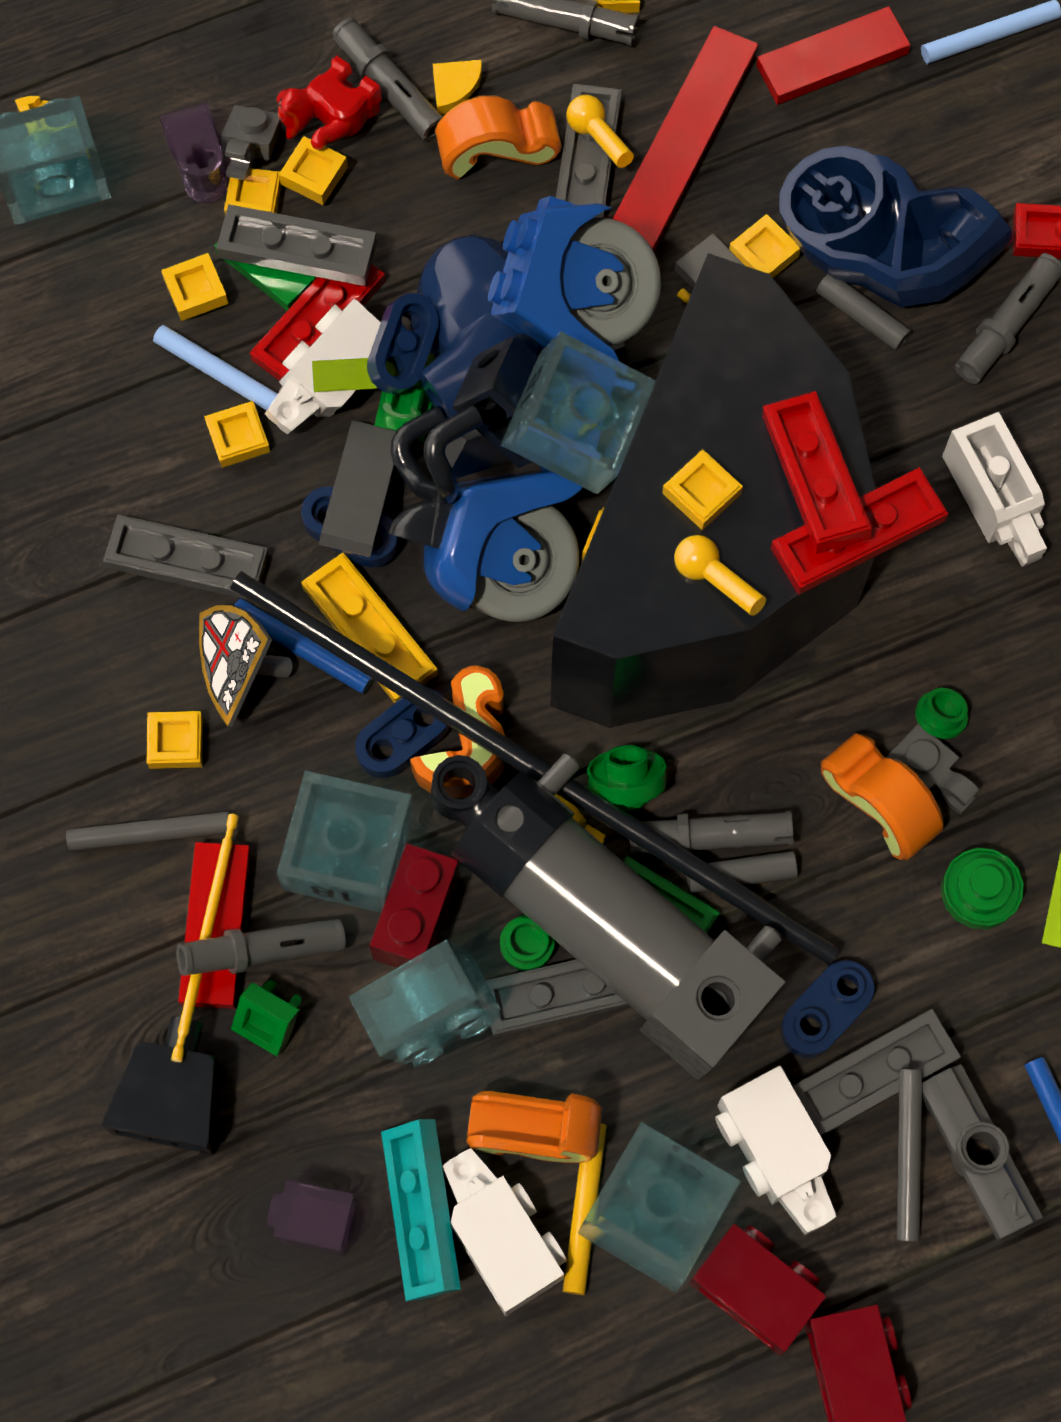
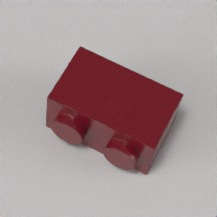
(414, 906)
(758, 1287)
(856, 1367)

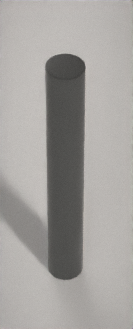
(146, 831)
(909, 1154)

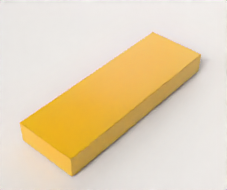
(365, 619)

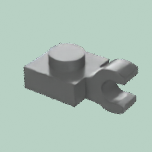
(247, 136)
(933, 765)

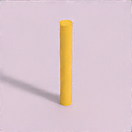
(585, 1196)

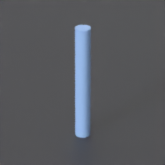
(991, 31)
(214, 367)

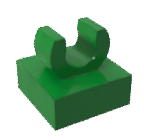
(401, 407)
(265, 1017)

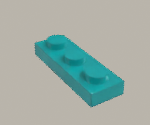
(420, 1210)

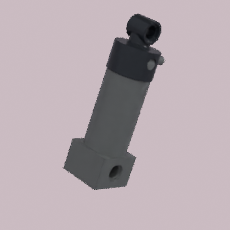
(607, 914)

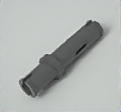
(575, 16)
(376, 63)
(998, 333)
(724, 831)
(239, 949)

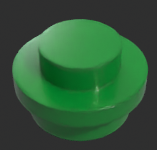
(942, 713)
(525, 944)

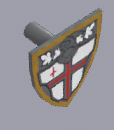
(232, 654)

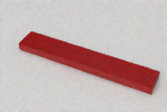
(686, 134)

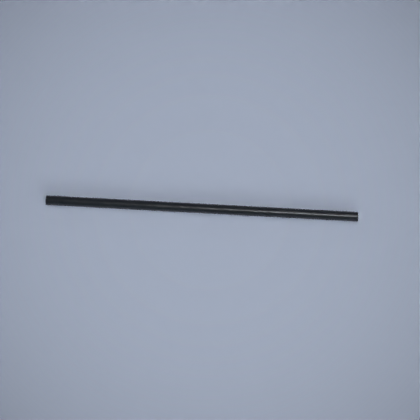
(535, 767)

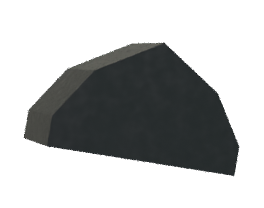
(635, 629)

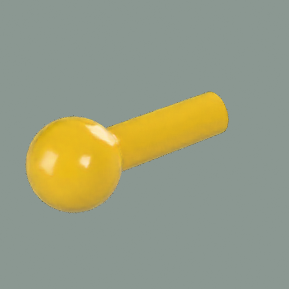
(588, 116)
(700, 559)

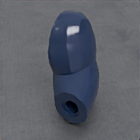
(879, 230)
(458, 287)

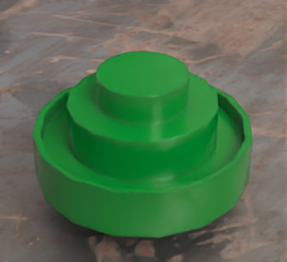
(627, 776)
(982, 888)

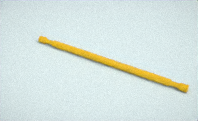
(206, 932)

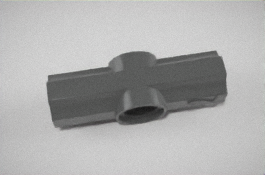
(996, 1186)

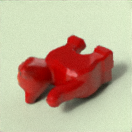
(333, 102)

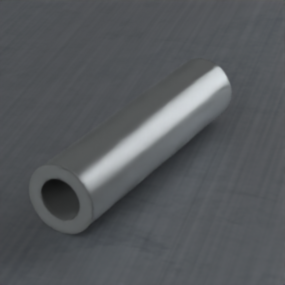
(864, 311)
(754, 869)

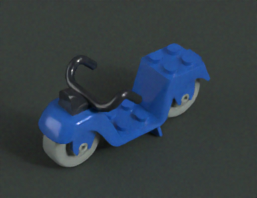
(499, 536)

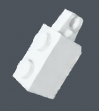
(343, 336)
(998, 486)
(781, 1147)
(499, 1235)

